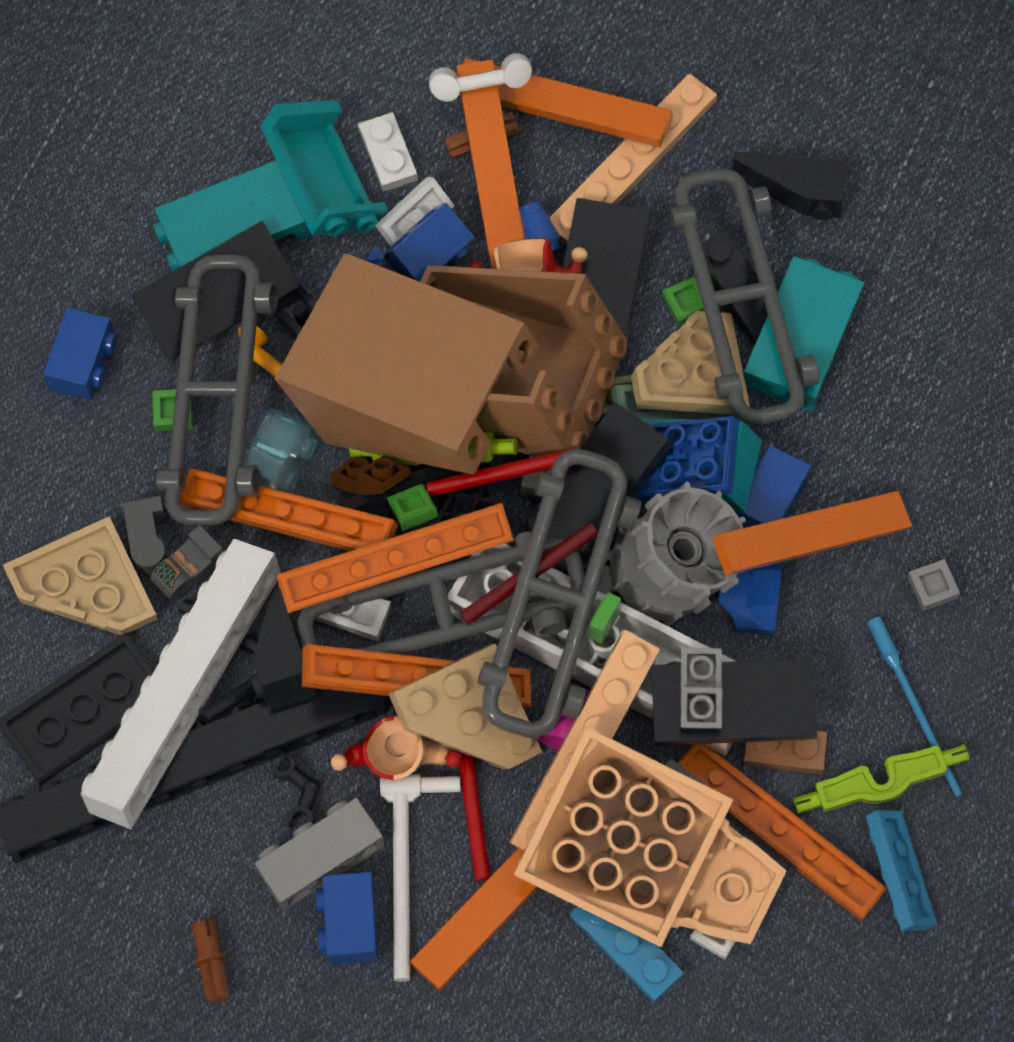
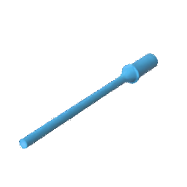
(891, 656)

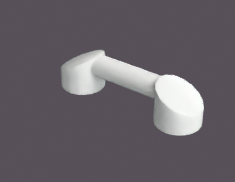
(446, 85)

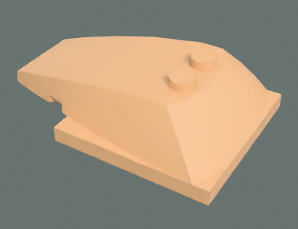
(647, 848)

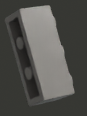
(318, 850)

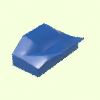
(754, 600)

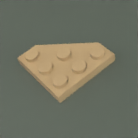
(684, 370)
(84, 580)
(450, 711)

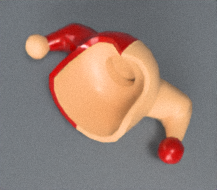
(533, 255)
(394, 751)

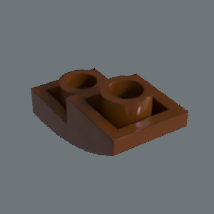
(369, 477)

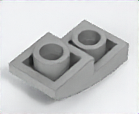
(701, 688)

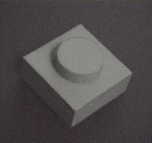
(933, 585)

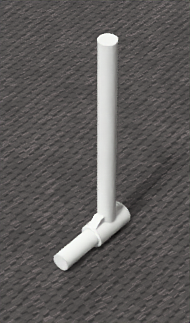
(401, 793)

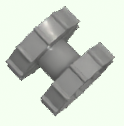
(650, 572)

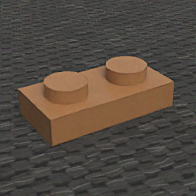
(789, 755)

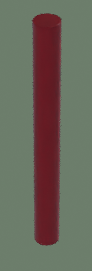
(546, 562)

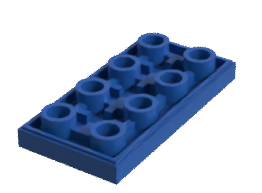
(700, 455)

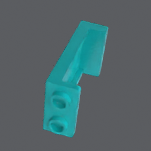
(319, 168)
(224, 210)
(816, 312)

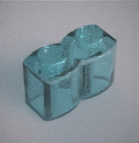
(279, 449)

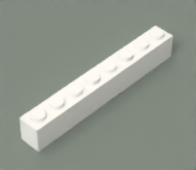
(180, 684)

